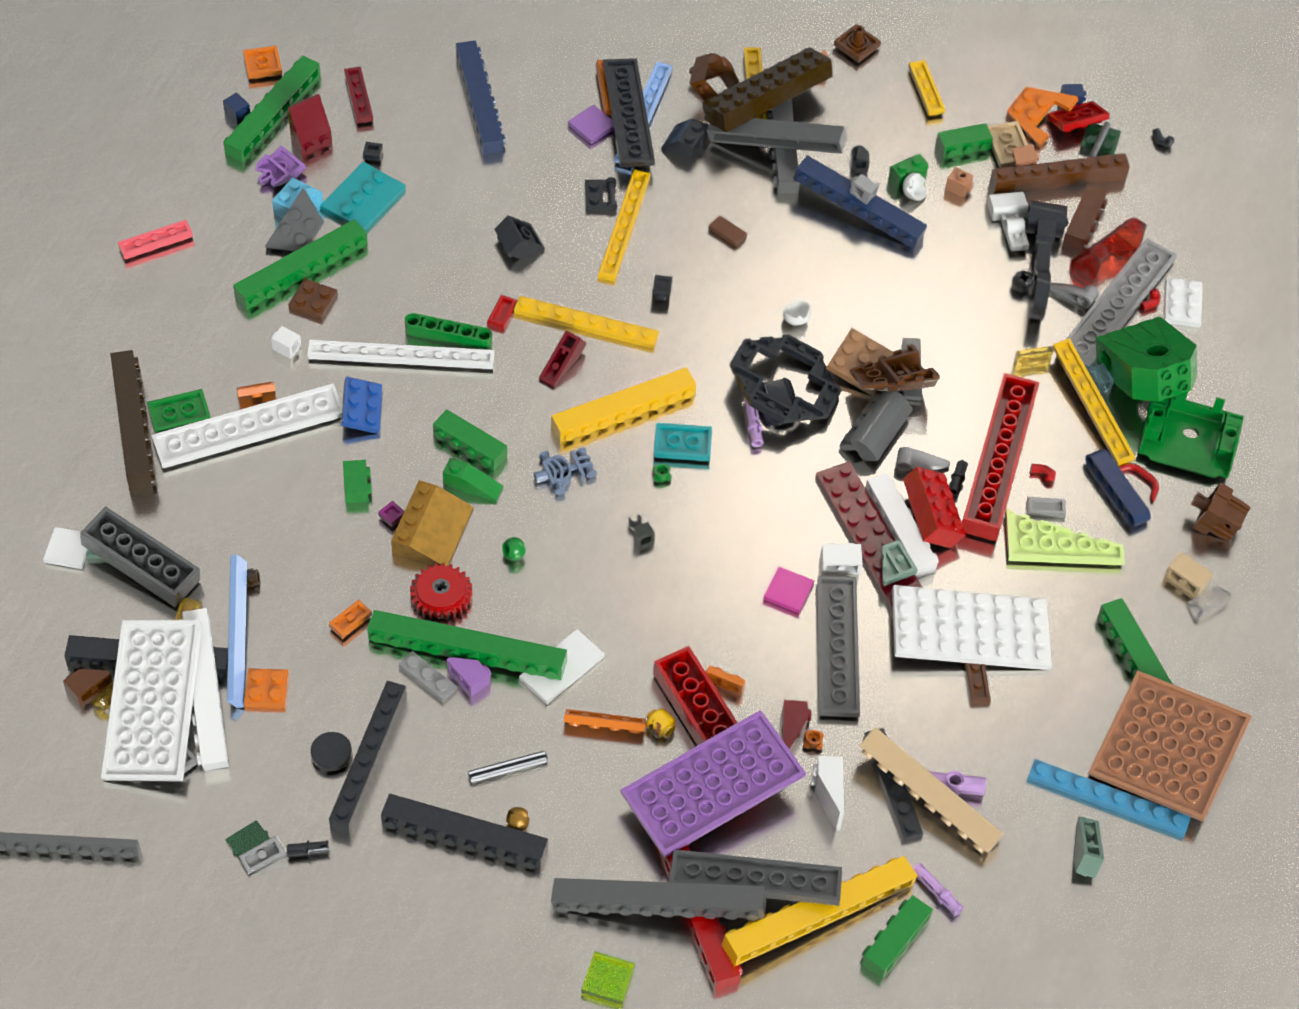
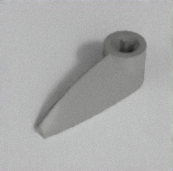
(1078, 295)
(910, 458)

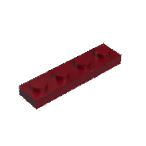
(358, 94)

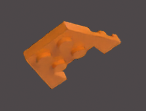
(1032, 107)

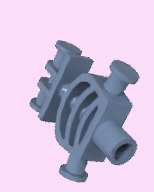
(559, 465)

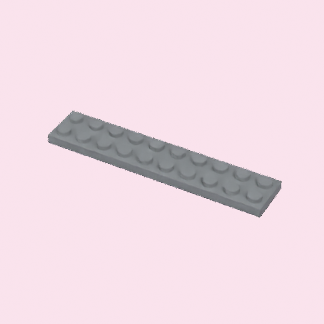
(1121, 298)

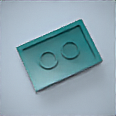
(683, 442)

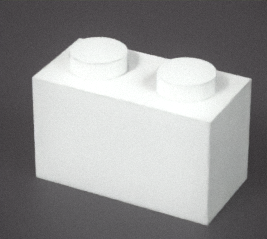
(841, 558)

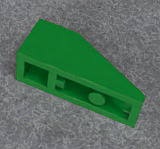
(470, 480)

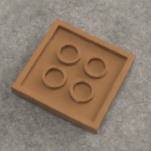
(853, 352)

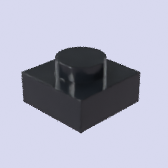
(373, 151)

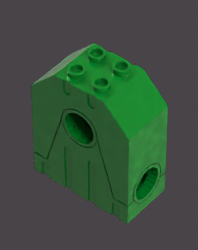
(1149, 359)

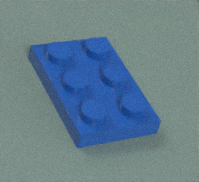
(361, 405)

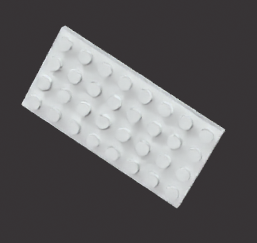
(971, 627)
(152, 700)

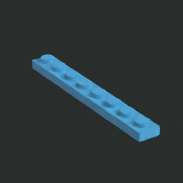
(1109, 798)

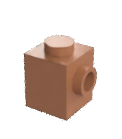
(1025, 155)
(959, 182)

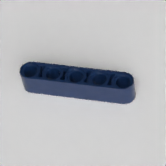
(1118, 487)

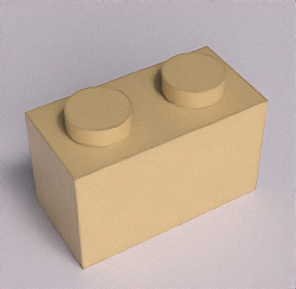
(1188, 574)

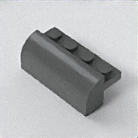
(877, 425)

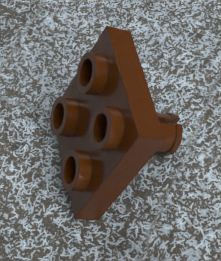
(857, 43)

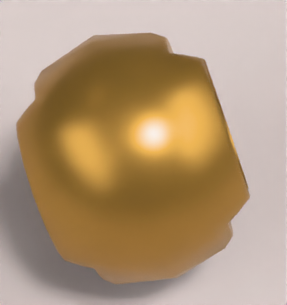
(518, 818)

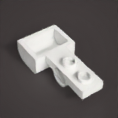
(1010, 210)

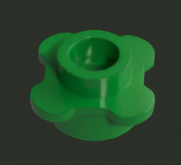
(661, 468)

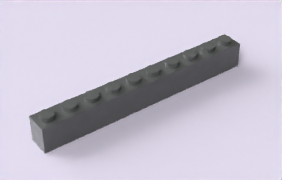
(659, 898)

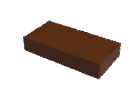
(727, 231)

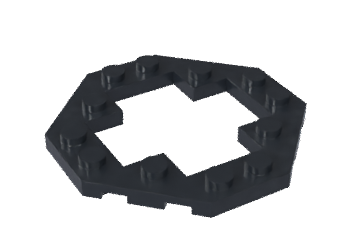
(801, 409)

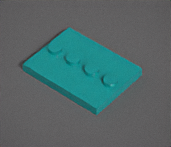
(363, 196)

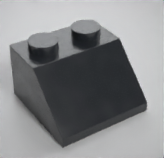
(686, 139)
(518, 237)

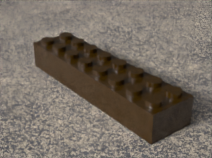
(767, 89)
(133, 423)

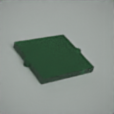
(247, 838)

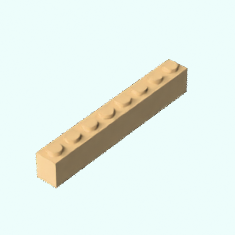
(932, 790)

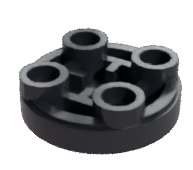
(331, 751)

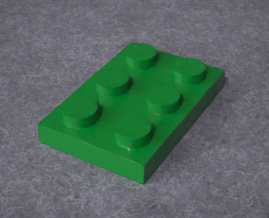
(178, 410)

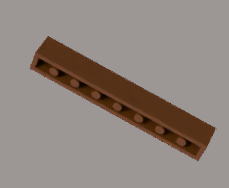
(1059, 174)

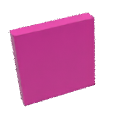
(788, 589)

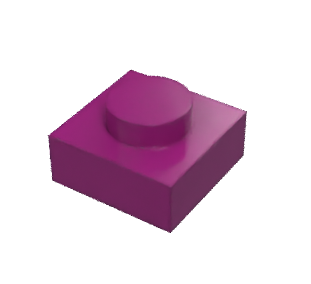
(391, 513)

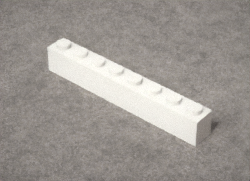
(207, 700)

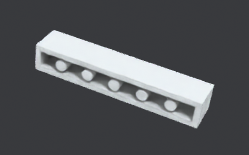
(901, 522)

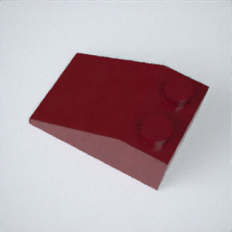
(309, 125)

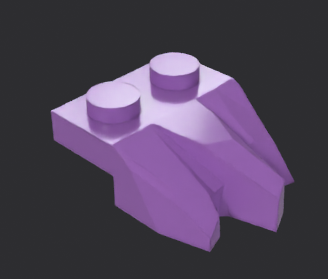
(279, 167)

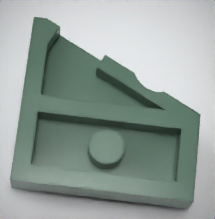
(896, 563)

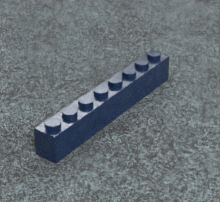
(479, 97)
(876, 212)

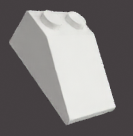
(829, 787)

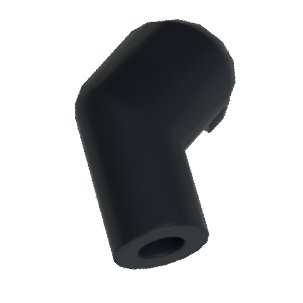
(1166, 142)

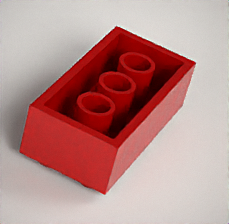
(934, 507)

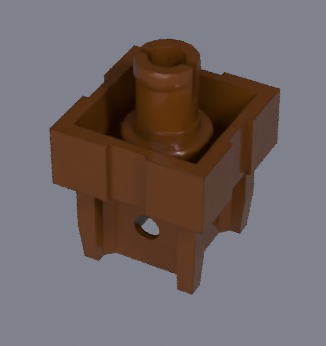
(1220, 512)

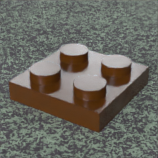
(313, 299)

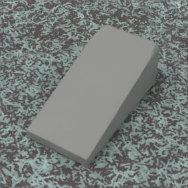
(263, 854)

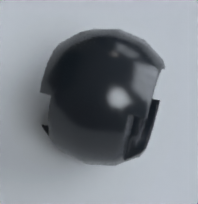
(1022, 281)

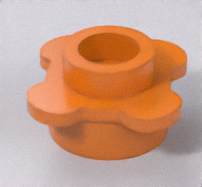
(813, 734)

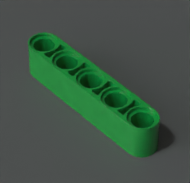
(448, 332)

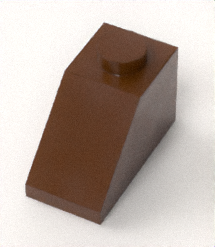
(86, 684)

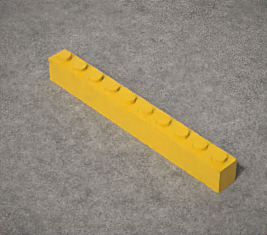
(806, 917)

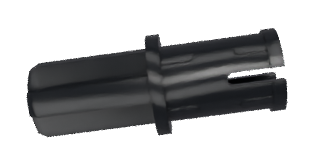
(958, 477)
(308, 848)

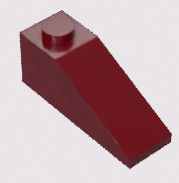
(562, 358)
(794, 721)

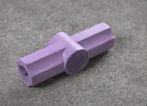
(966, 784)

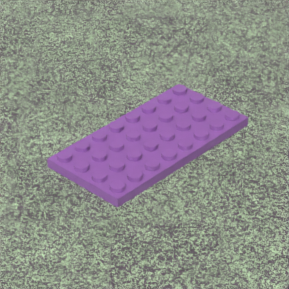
(712, 783)

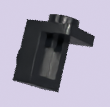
(662, 287)

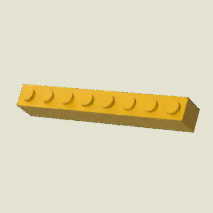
(623, 405)

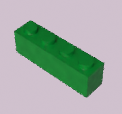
(470, 440)
(897, 936)

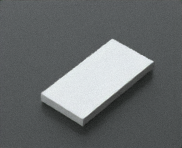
(580, 658)

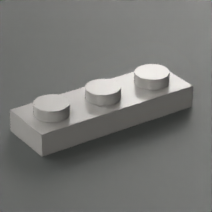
(427, 676)

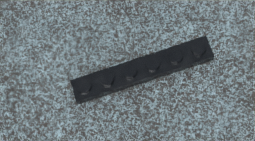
(899, 803)

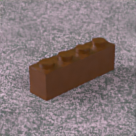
(1085, 217)

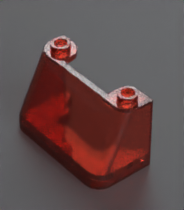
(1121, 239)

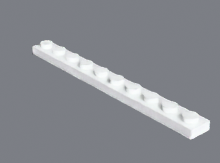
(401, 354)

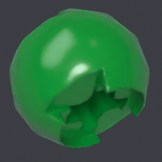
(514, 549)

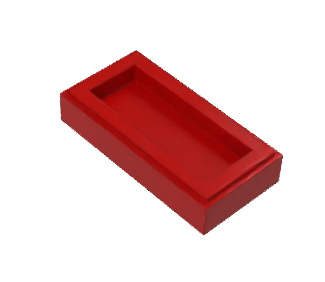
(502, 312)

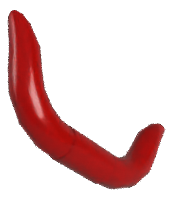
(1145, 474)

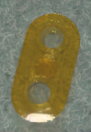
(103, 699)

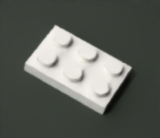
(1183, 302)

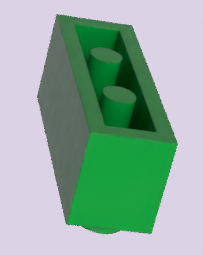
(964, 140)

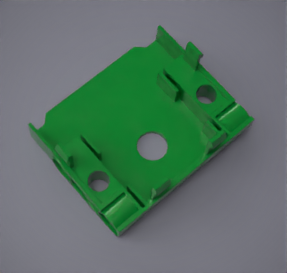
(1209, 452)

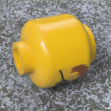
(660, 723)

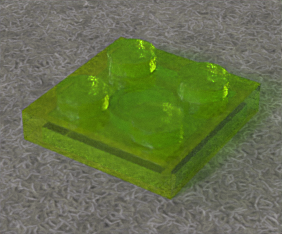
(608, 977)

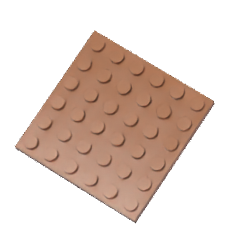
(1170, 745)

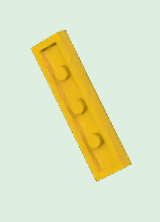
(926, 88)

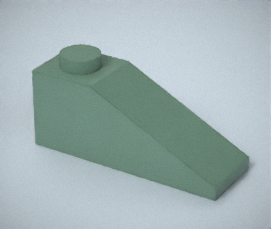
(1088, 848)

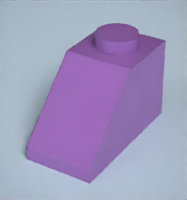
(469, 674)

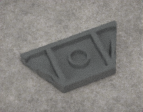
(298, 225)

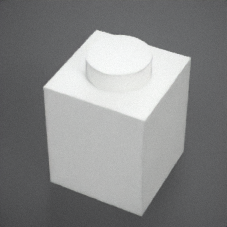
(285, 342)

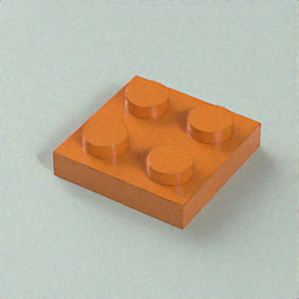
(262, 62)
(266, 688)

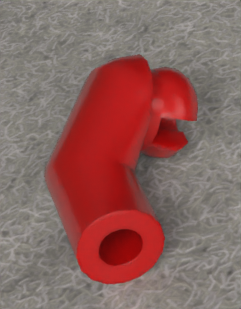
(1153, 301)
(1043, 469)

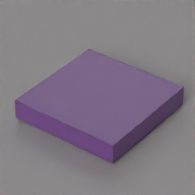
(591, 124)

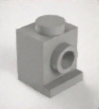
(863, 188)

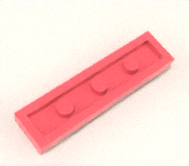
(155, 239)

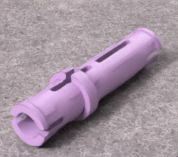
(754, 426)
(943, 895)

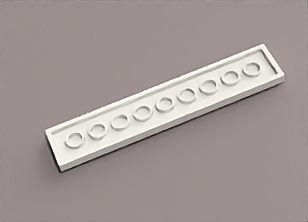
(247, 425)

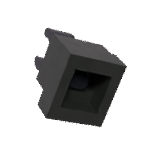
(644, 533)

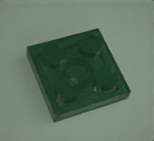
(1109, 144)

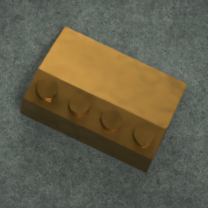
(431, 525)

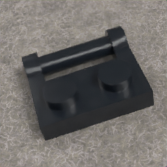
(594, 194)

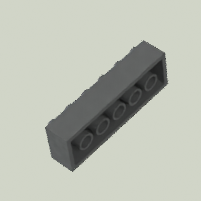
(140, 556)

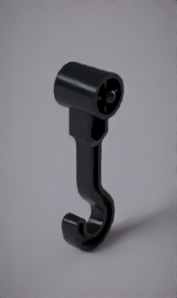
(1046, 223)

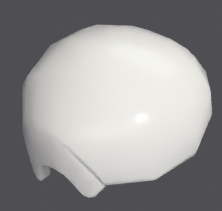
(914, 187)
(797, 313)

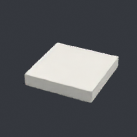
(66, 549)

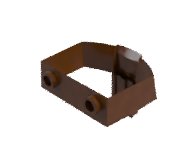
(710, 67)

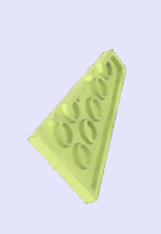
(1048, 542)

